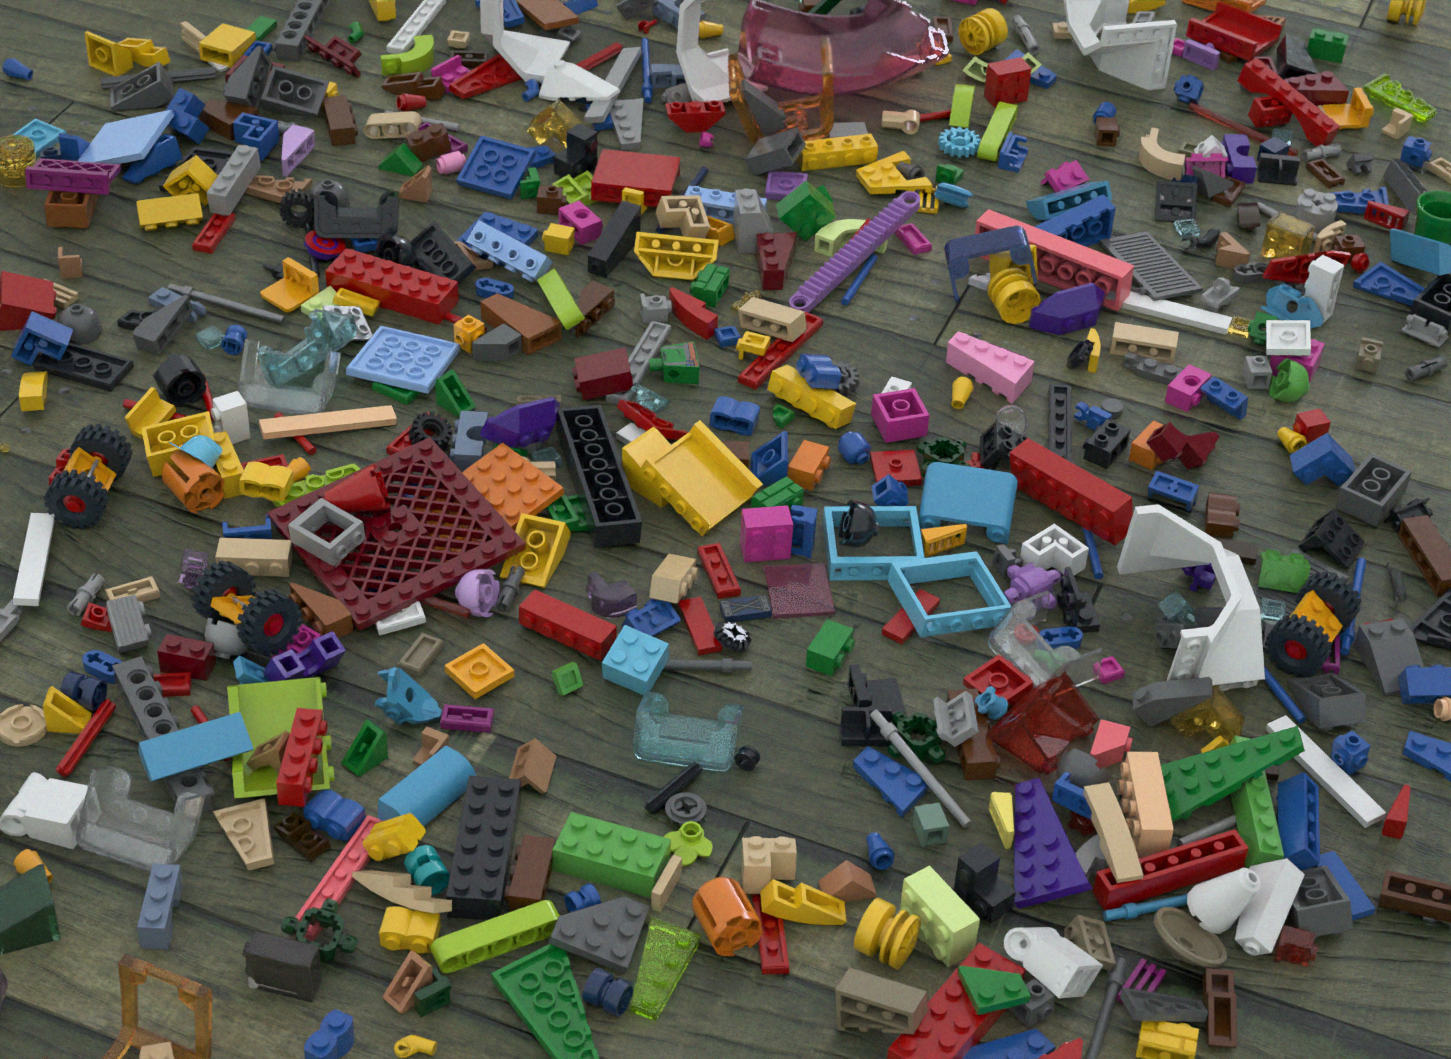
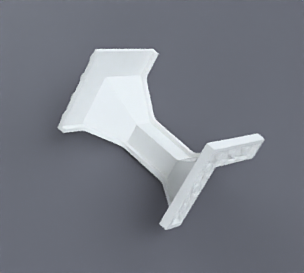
(1126, 51)
(524, 52)
(704, 72)
(1233, 645)

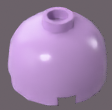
(478, 592)

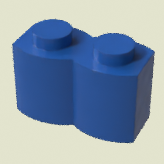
(818, 371)
(734, 415)
(334, 814)
(333, 1038)

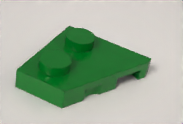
(993, 989)

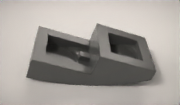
(565, 33)

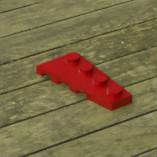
(485, 77)

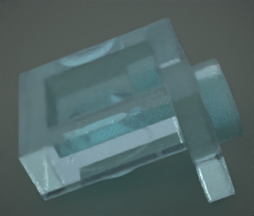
(1176, 605)

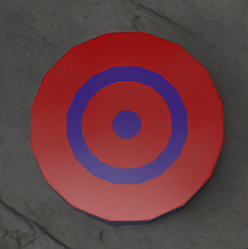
(323, 247)

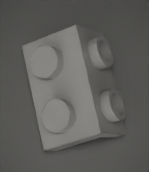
(956, 718)

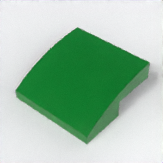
(568, 511)

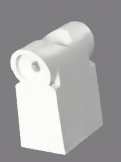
(45, 811)
(1053, 960)

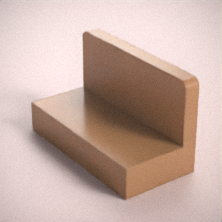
(533, 765)

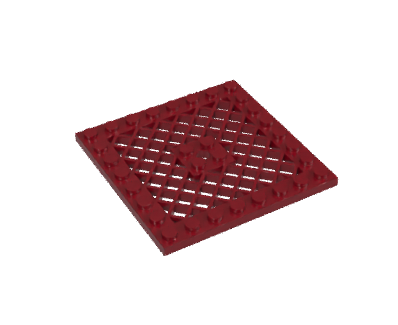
(426, 457)

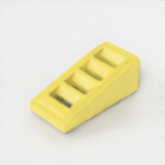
(1002, 815)

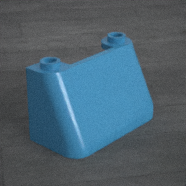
(969, 498)

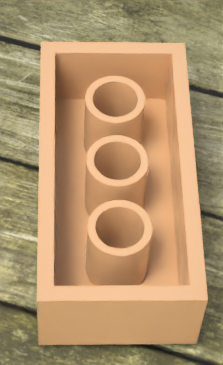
(1145, 803)

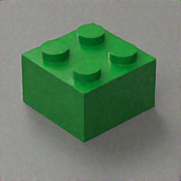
(805, 210)

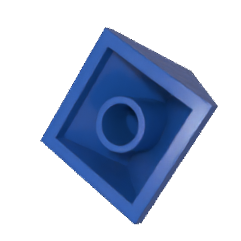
(771, 460)

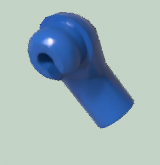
(532, 90)

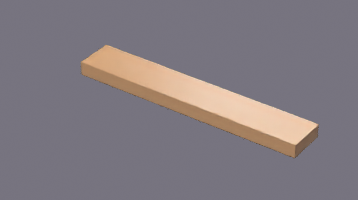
(327, 422)

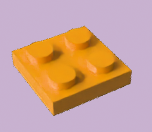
(479, 671)

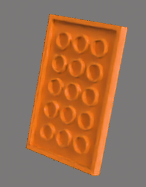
(509, 486)

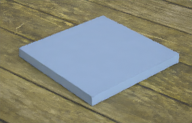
(127, 139)
(403, 359)

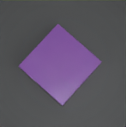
(782, 183)

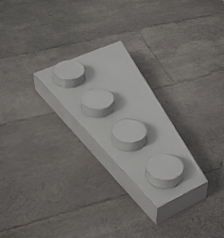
(627, 122)

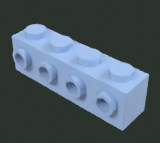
(717, 203)
(508, 251)

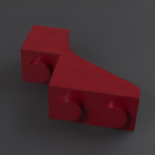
(1190, 450)

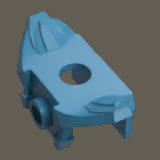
(1278, 300)
(403, 688)

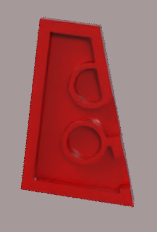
(647, 419)

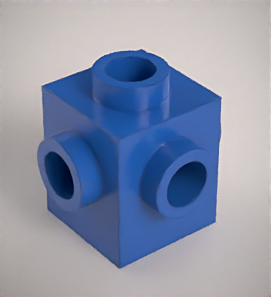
(1189, 89)
(1416, 151)
(890, 492)
(1350, 752)

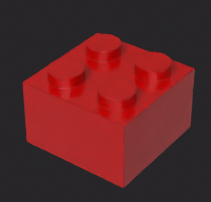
(1007, 81)

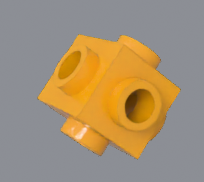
(467, 331)

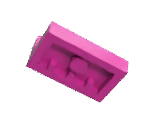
(450, 71)

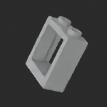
(322, 511)

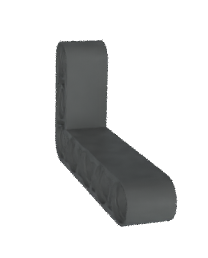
(1404, 183)

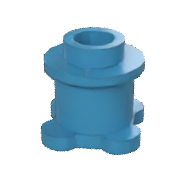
(991, 703)

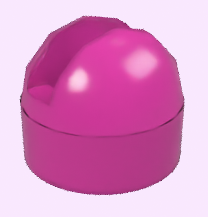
(705, 140)

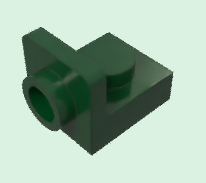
(433, 996)

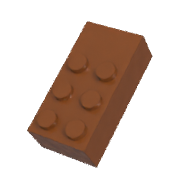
(69, 209)

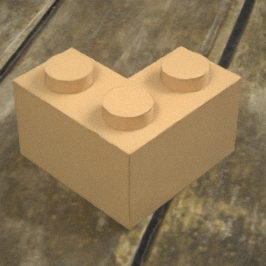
(685, 213)
(767, 860)

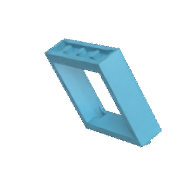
(869, 567)
(945, 568)

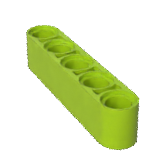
(997, 131)
(561, 299)
(495, 936)

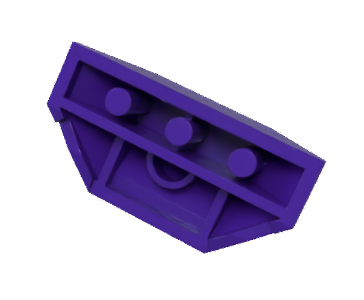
(1068, 310)
(522, 423)

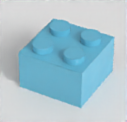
(635, 660)

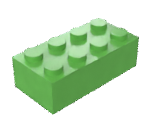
(610, 854)

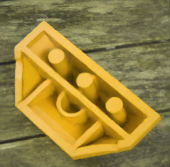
(674, 255)

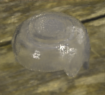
(1013, 417)

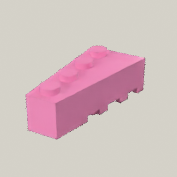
(991, 365)

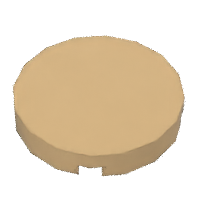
(22, 725)

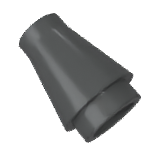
(910, 171)

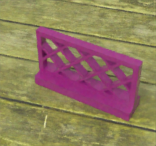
(71, 176)

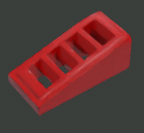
(1395, 212)
(1397, 817)

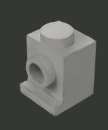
(654, 308)

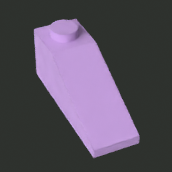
(296, 146)

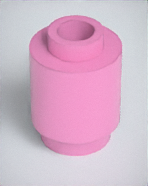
(450, 163)

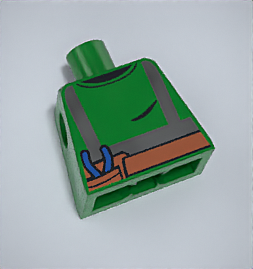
(677, 363)

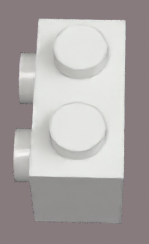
(231, 416)

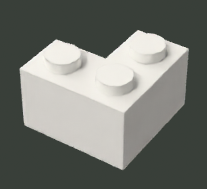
(1055, 549)

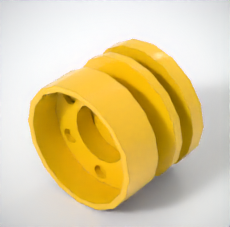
(1410, 8)
(983, 31)
(1013, 295)
(888, 933)

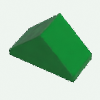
(401, 162)
(452, 394)
(367, 749)

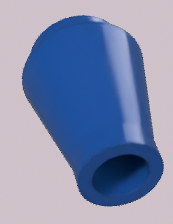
(16, 69)
(880, 853)

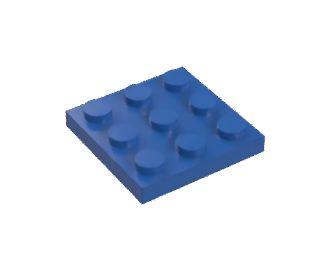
(496, 167)
(516, 230)

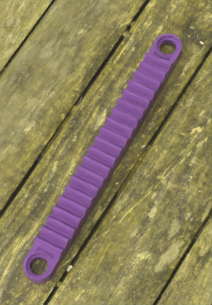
(855, 252)

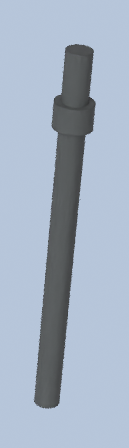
(725, 665)
(1114, 983)

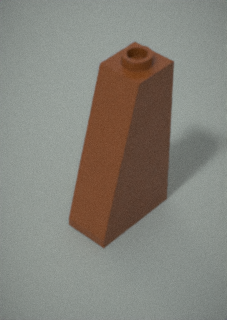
(535, 327)

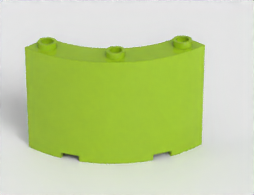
(267, 712)

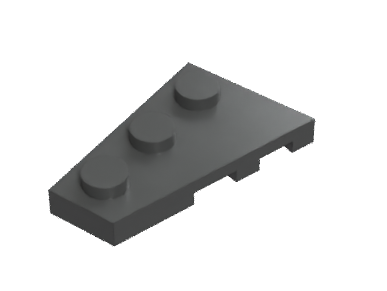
(1162, 1007)

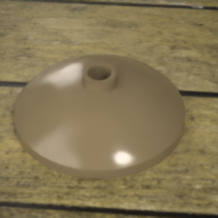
(1188, 940)

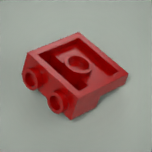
(1003, 677)

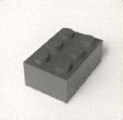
(1373, 489)

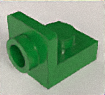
(948, 174)
(530, 186)

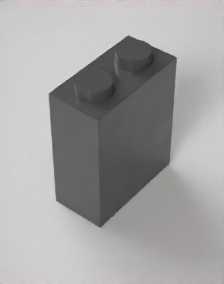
(775, 151)

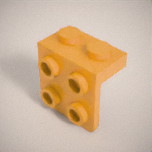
(1351, 115)
(294, 289)

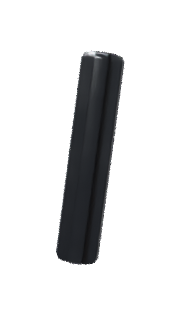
(673, 787)

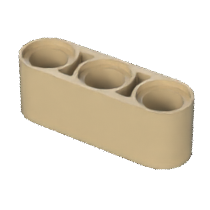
(392, 125)

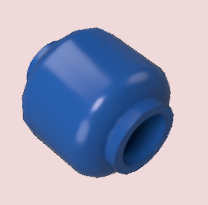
(854, 448)

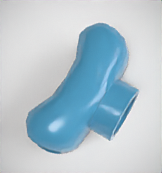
(952, 194)

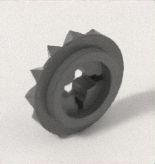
(691, 802)

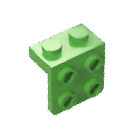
(1283, 571)

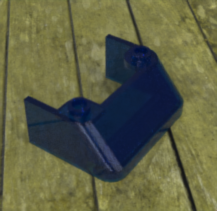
(1006, 239)

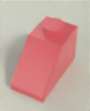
(1110, 743)

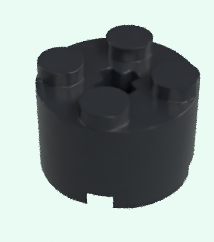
(180, 380)

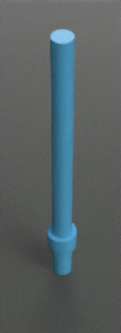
(1132, 910)

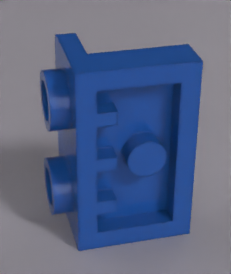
(1226, 397)
(653, 618)

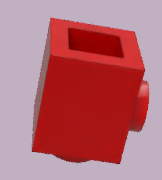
(1311, 424)

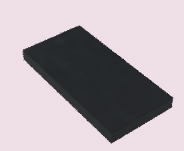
(440, 255)
(86, 367)

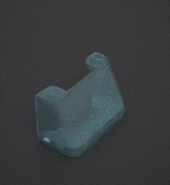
(326, 333)
(684, 738)

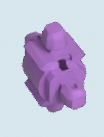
(1031, 581)

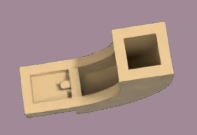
(1157, 160)

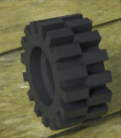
(297, 198)
(431, 423)

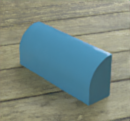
(1062, 201)
(1420, 252)
(194, 747)
(428, 787)

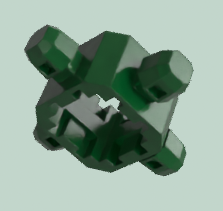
(942, 448)
(921, 724)
(327, 917)

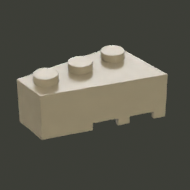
(878, 1003)

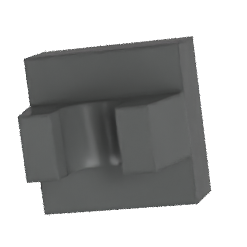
(1360, 161)
(1004, 558)

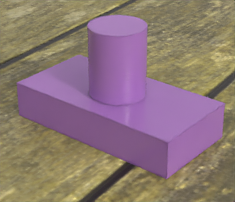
(1201, 54)

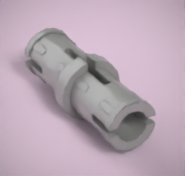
(1321, 152)
(85, 594)

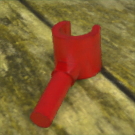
(645, 25)

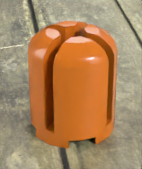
(191, 480)
(726, 915)

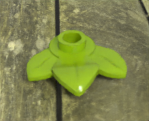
(689, 843)

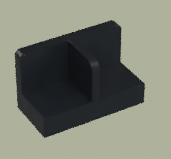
(1278, 169)
(860, 729)

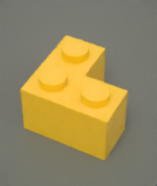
(191, 177)

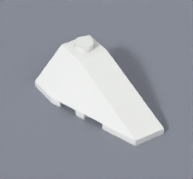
(572, 81)

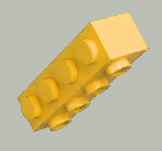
(838, 152)
(818, 402)

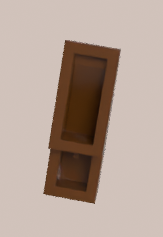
(415, 84)
(1221, 1004)

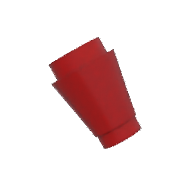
(410, 102)

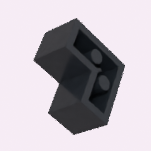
(579, 154)
(981, 886)

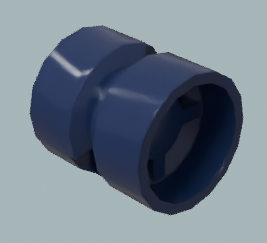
(83, 690)
(605, 991)

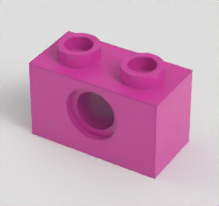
(586, 223)
(1186, 388)

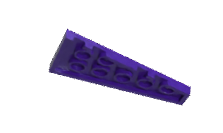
(1043, 853)

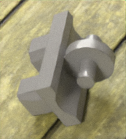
(1219, 294)

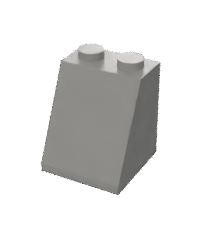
(749, 220)

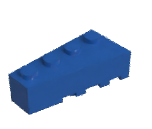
(1084, 223)

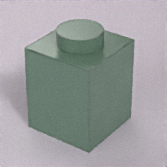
(930, 824)

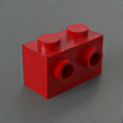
(1268, 112)

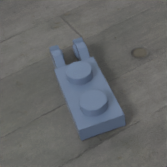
(164, 297)

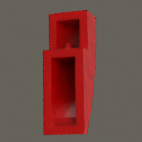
(693, 313)

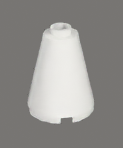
(1222, 899)

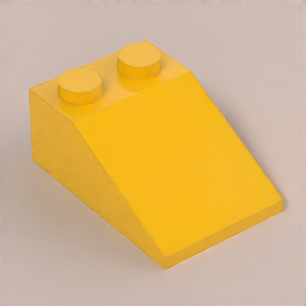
(176, 431)
(545, 547)

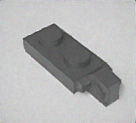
(1151, 369)

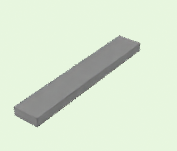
(646, 349)

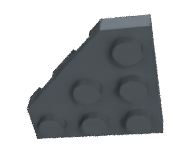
(602, 932)

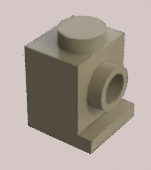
(1369, 355)

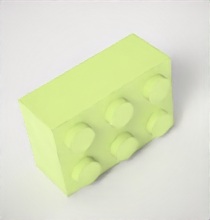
(946, 920)

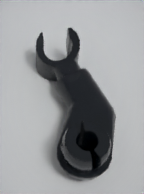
(1205, 242)

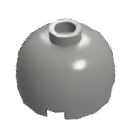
(225, 639)

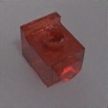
(1296, 946)

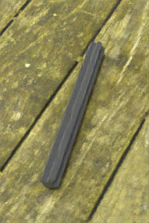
(177, 76)

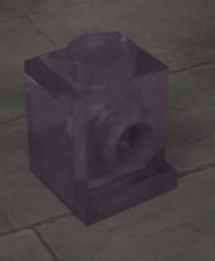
(190, 570)

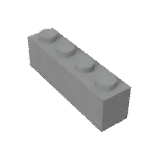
(233, 180)

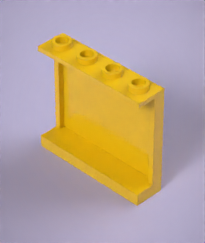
(701, 478)

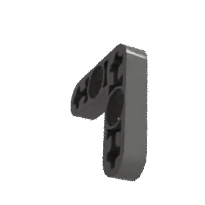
(1250, 273)

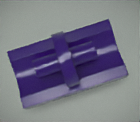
(1202, 574)

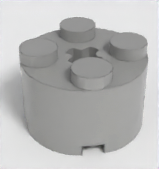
(1316, 209)

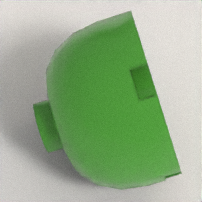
(1290, 382)

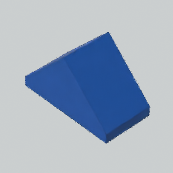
(72, 146)

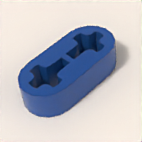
(488, 287)
(1063, 636)
(99, 664)

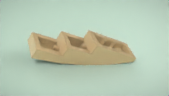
(1113, 833)
(398, 889)

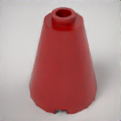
(360, 492)

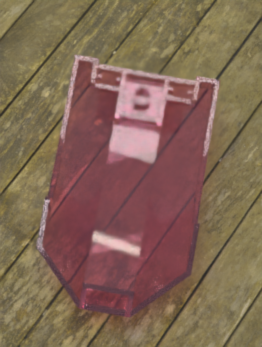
(868, 48)

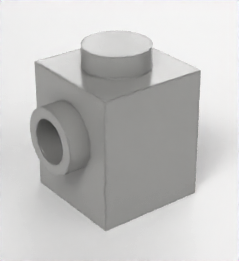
(1257, 372)

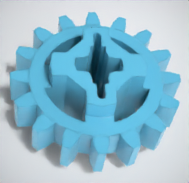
(959, 142)

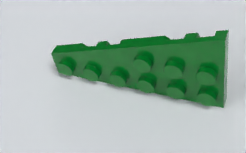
(1217, 773)
(548, 1002)

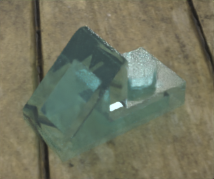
(649, 398)

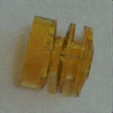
(15, 156)

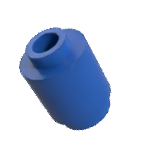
(1105, 109)

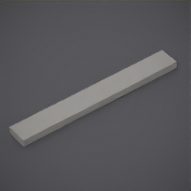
(617, 76)

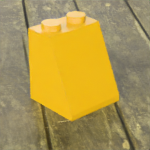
(634, 455)

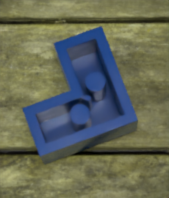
(185, 122)
(256, 133)
(43, 336)
(1322, 458)

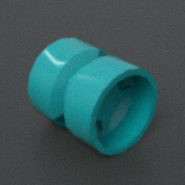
(427, 869)

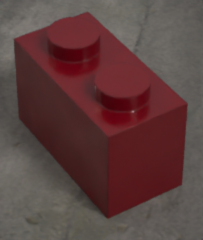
(186, 655)

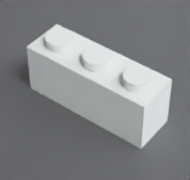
(1324, 284)

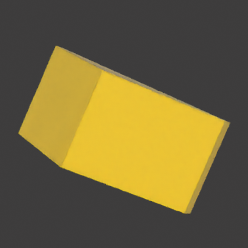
(63, 713)

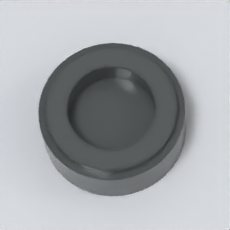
(1113, 407)

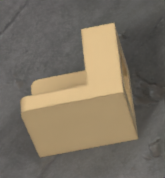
(1399, 124)

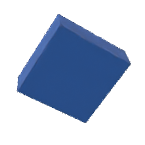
(726, 336)

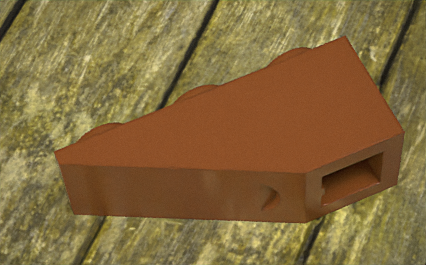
(322, 611)

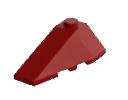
(1295, 268)

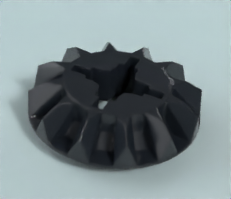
(1079, 354)
(725, 634)

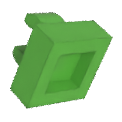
(567, 678)

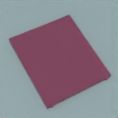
(799, 590)

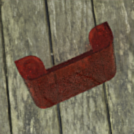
(1044, 723)

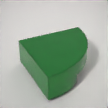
(782, 415)

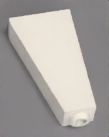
(1267, 911)

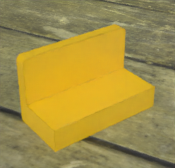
(148, 411)

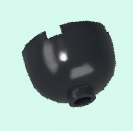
(396, 249)
(857, 525)

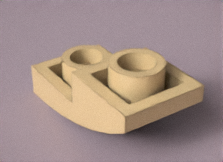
(1327, 236)

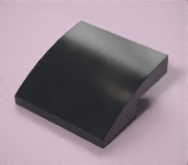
(1175, 200)

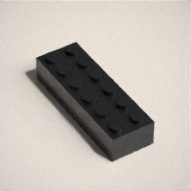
(484, 848)

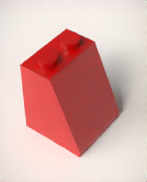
(23, 295)

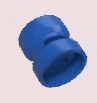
(234, 339)
(582, 899)

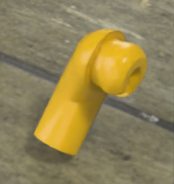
(413, 1044)

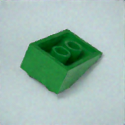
(1327, 44)

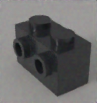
(1106, 443)

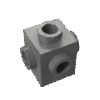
(1040, 1004)

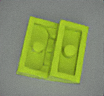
(577, 188)

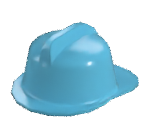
(203, 449)

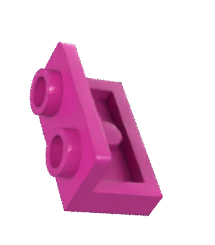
(1213, 164)
(1066, 176)

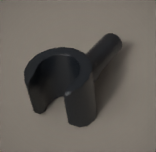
(276, 271)

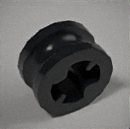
(747, 758)

